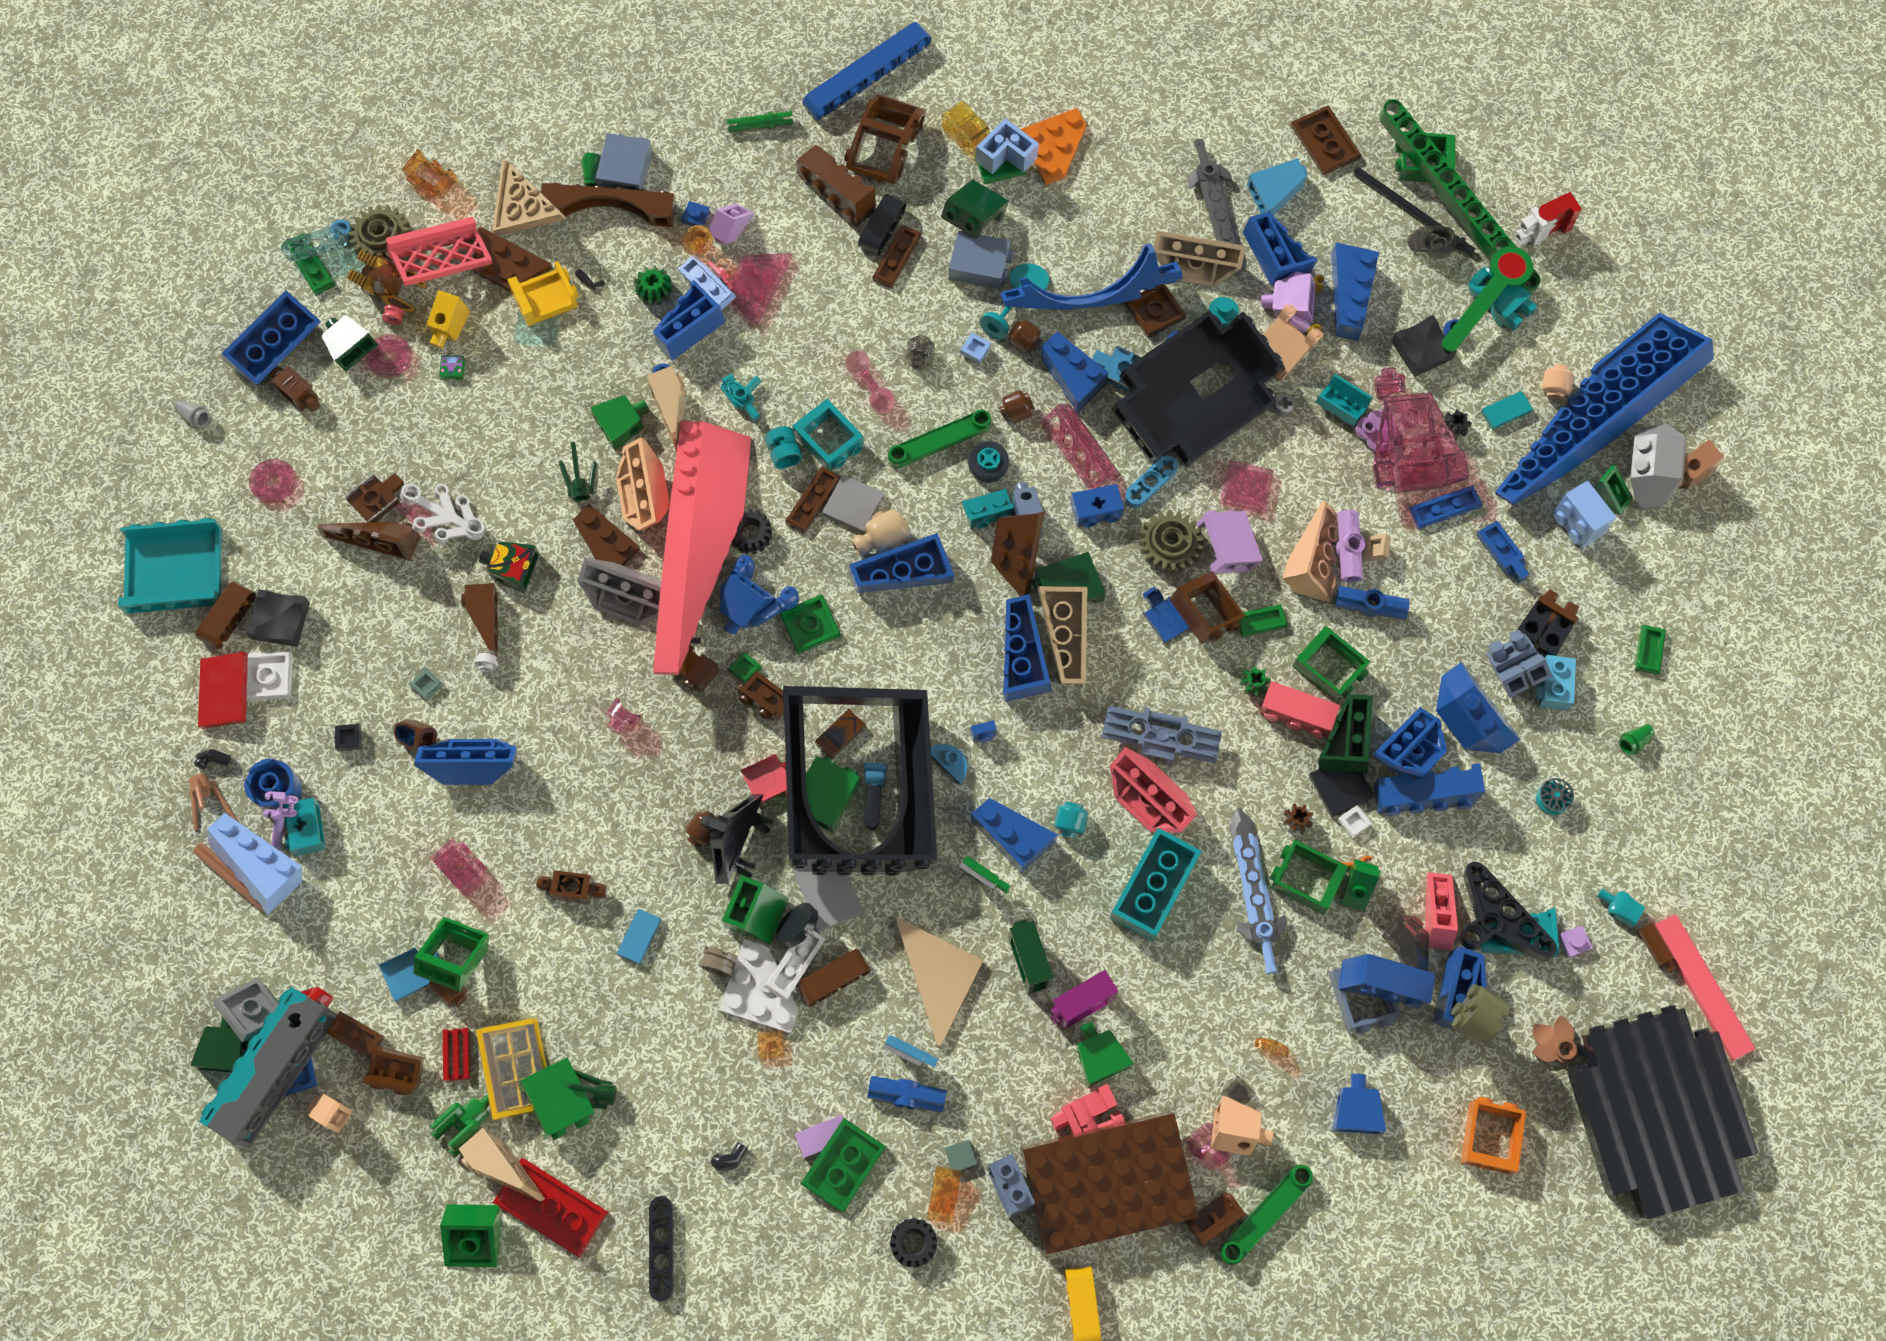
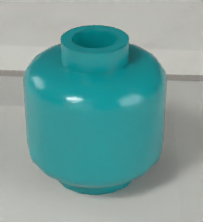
(1071, 819)

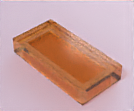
(944, 1194)

